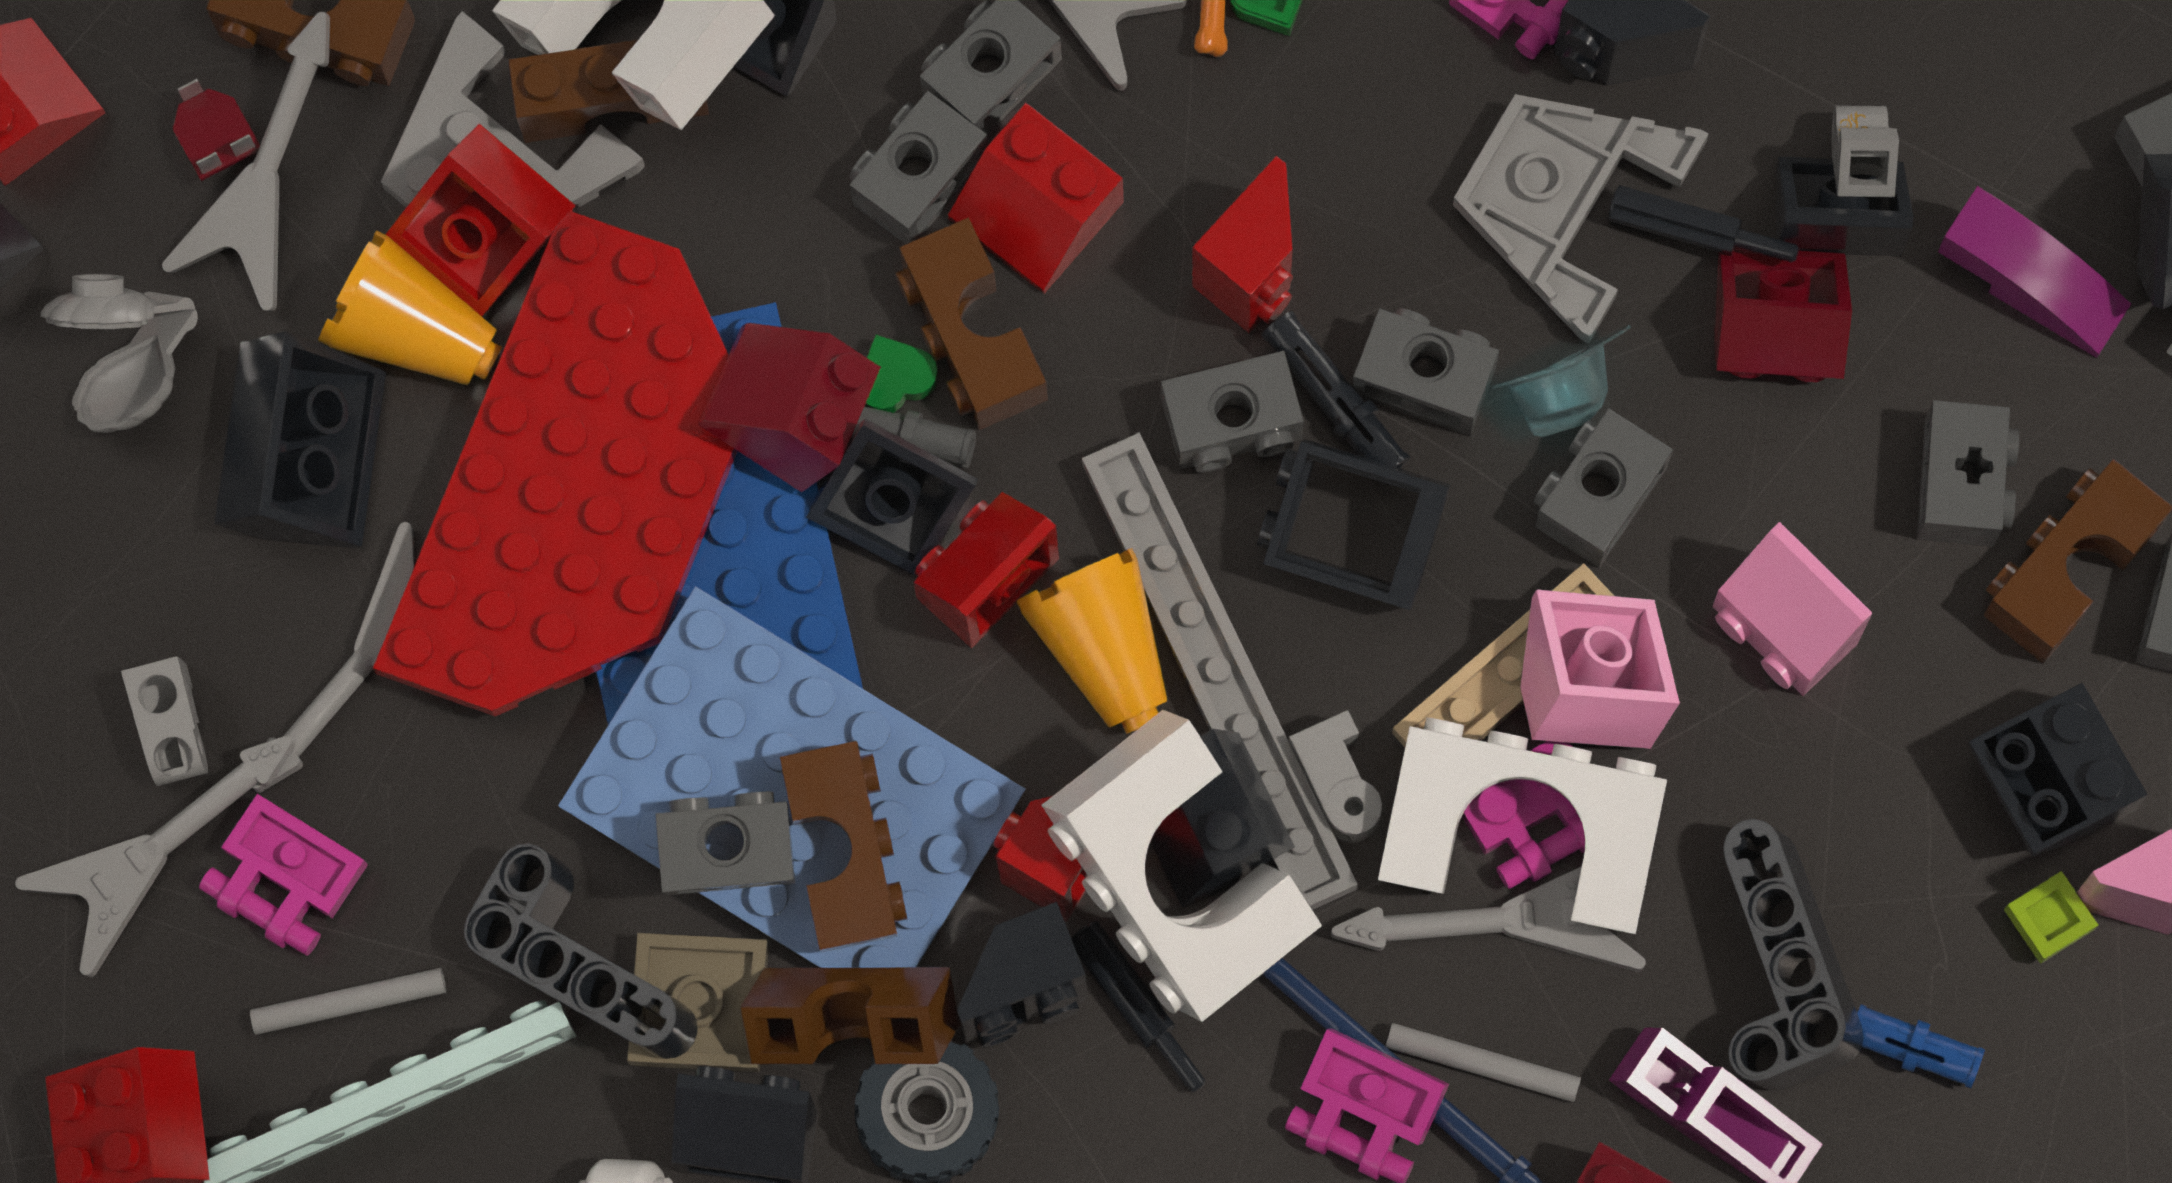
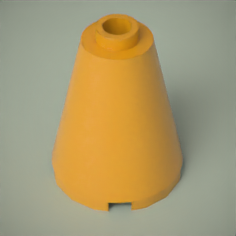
(408, 318)
(1103, 638)

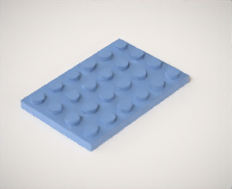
(713, 724)

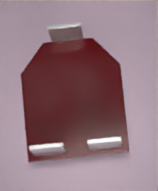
(212, 130)

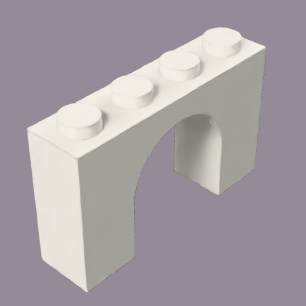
(674, 60)
(1447, 771)
(1107, 826)

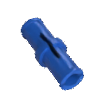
(1919, 1047)

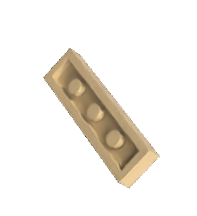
(1490, 684)

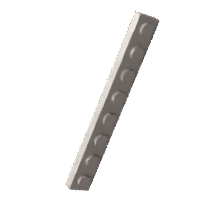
(1214, 657)

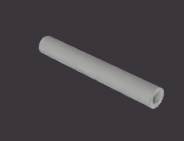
(347, 1001)
(1483, 1062)

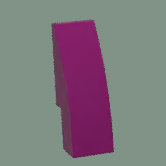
(2034, 272)
(1714, 1109)

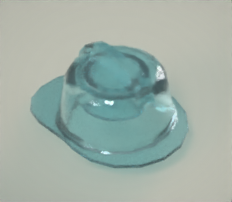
(1565, 391)

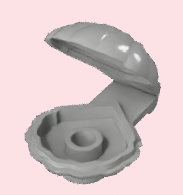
(138, 377)

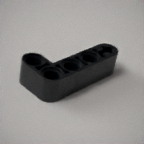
(1780, 953)
(582, 971)

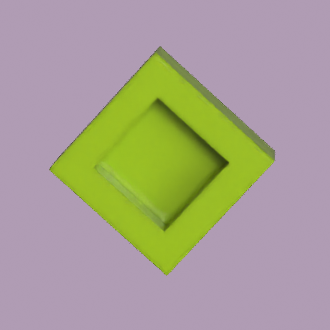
(2051, 917)

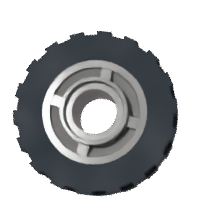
(932, 1150)

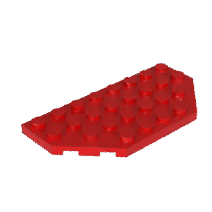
(573, 483)

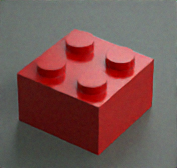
(129, 1119)

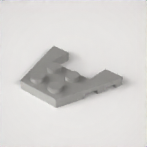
(447, 116)
(1541, 183)

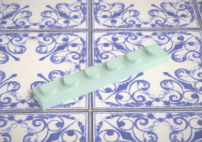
(410, 1087)

